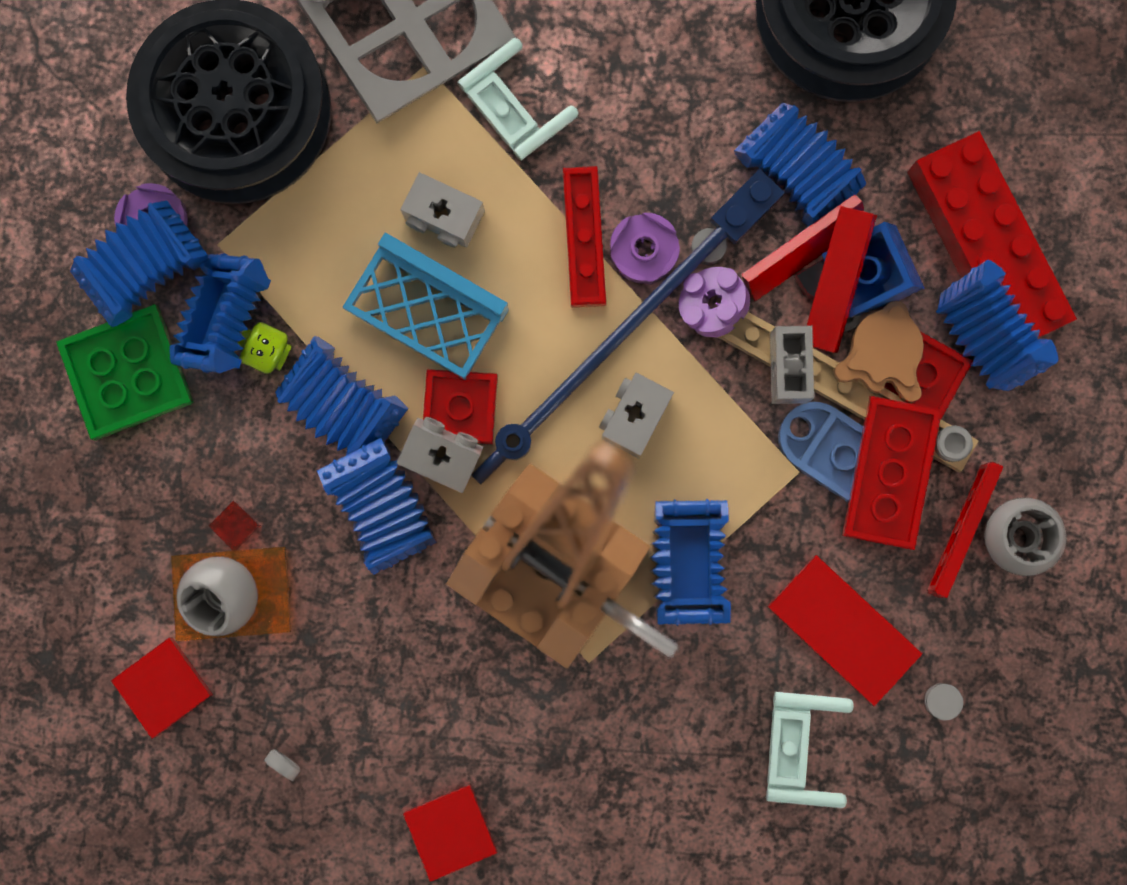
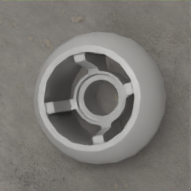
(1001, 543)
(217, 596)

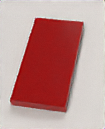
(892, 472)
(844, 630)

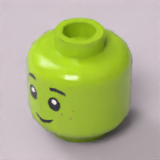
(264, 348)

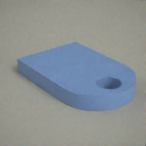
(829, 448)

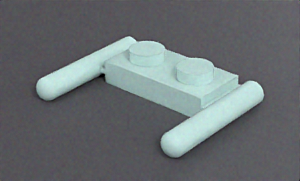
(503, 108)
(790, 749)

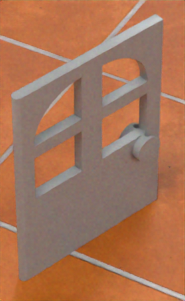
(388, 96)

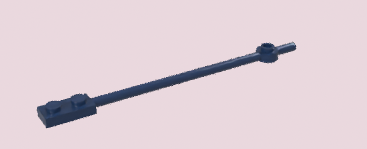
(732, 222)

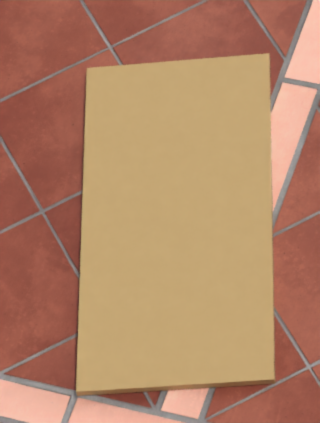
(327, 230)

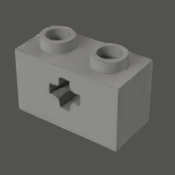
(431, 195)
(791, 365)
(634, 436)
(422, 447)

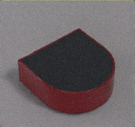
(809, 279)

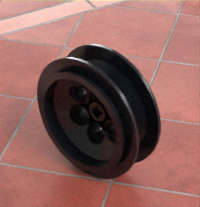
(867, 64)
(281, 133)

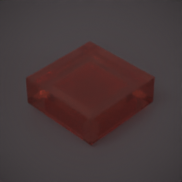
(234, 525)

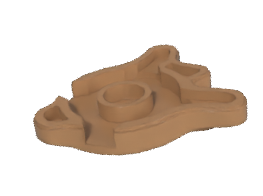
(884, 351)

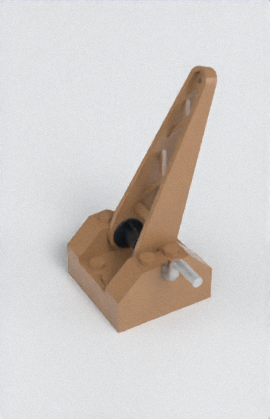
(589, 563)

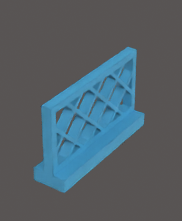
(441, 279)

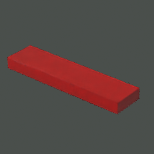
(584, 237)
(794, 253)
(840, 277)
(964, 529)

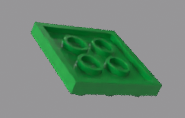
(124, 373)

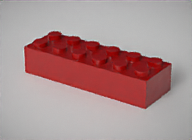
(984, 223)

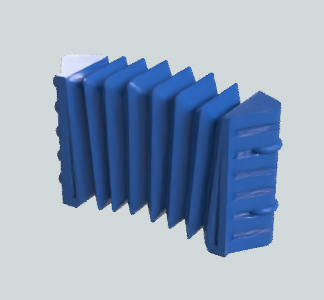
(801, 162)
(136, 260)
(218, 313)
(994, 329)
(336, 401)
(379, 504)
(688, 562)

